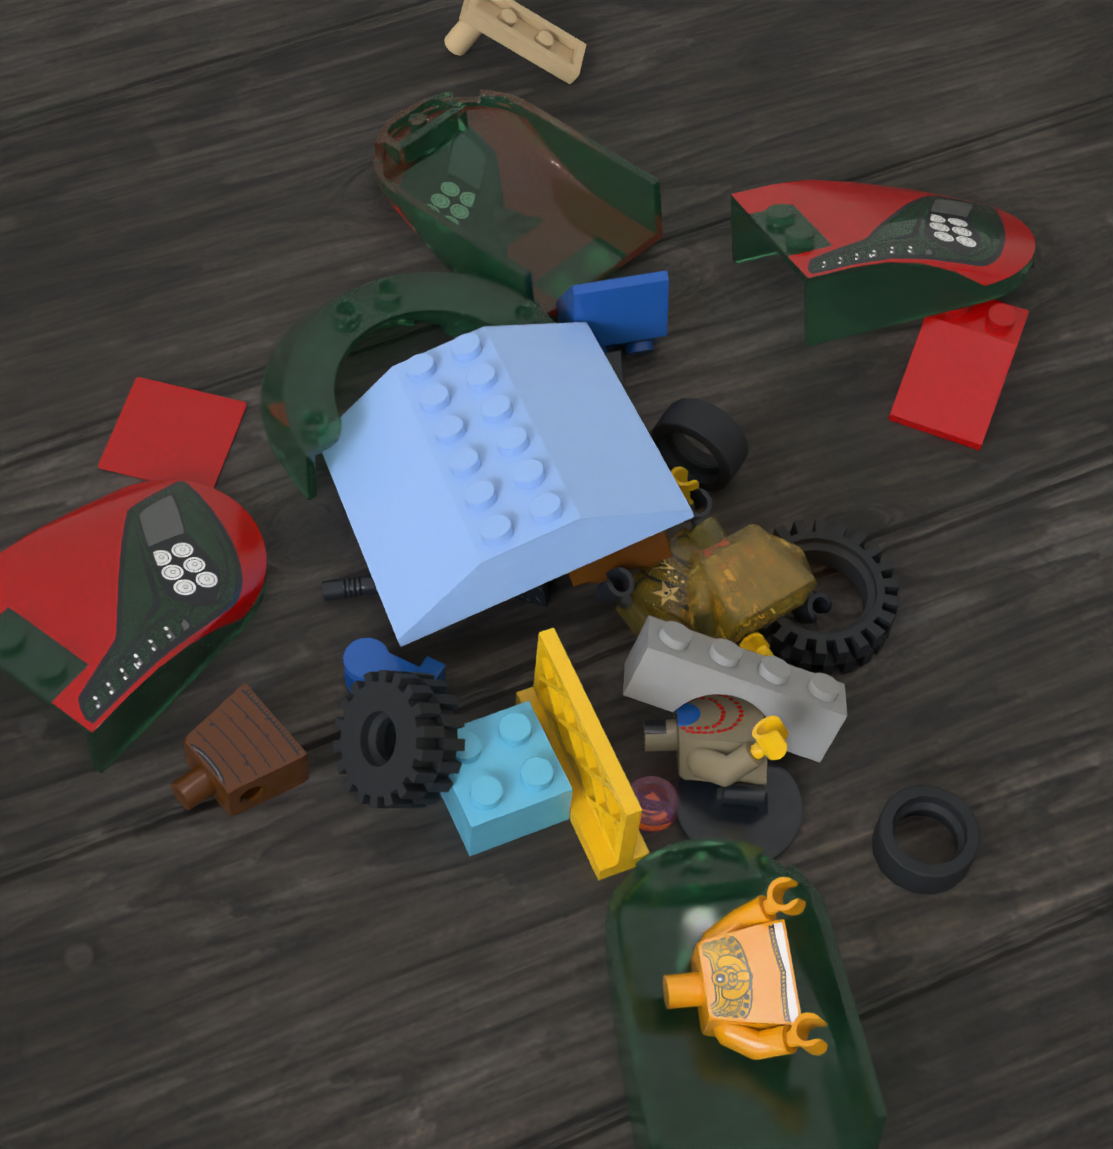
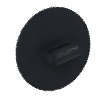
(743, 812)

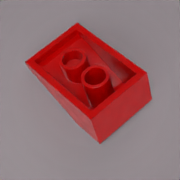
(959, 371)

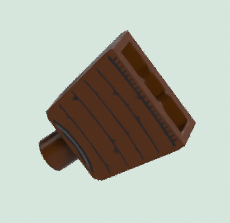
(240, 756)

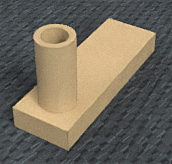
(520, 32)

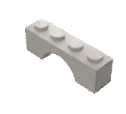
(679, 665)

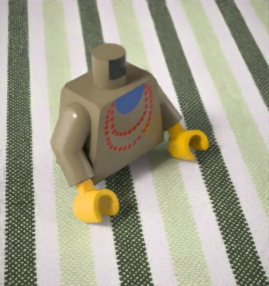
(721, 735)

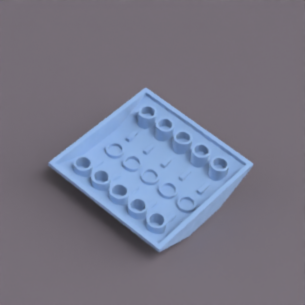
(496, 471)

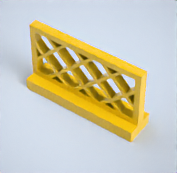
(602, 799)

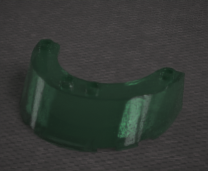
(303, 368)

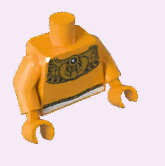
(747, 981)

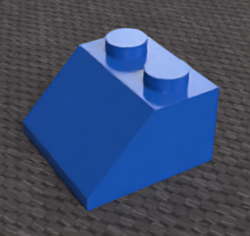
(620, 311)

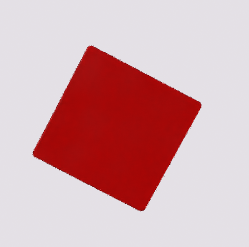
(172, 433)

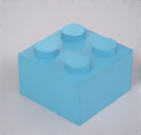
(506, 780)

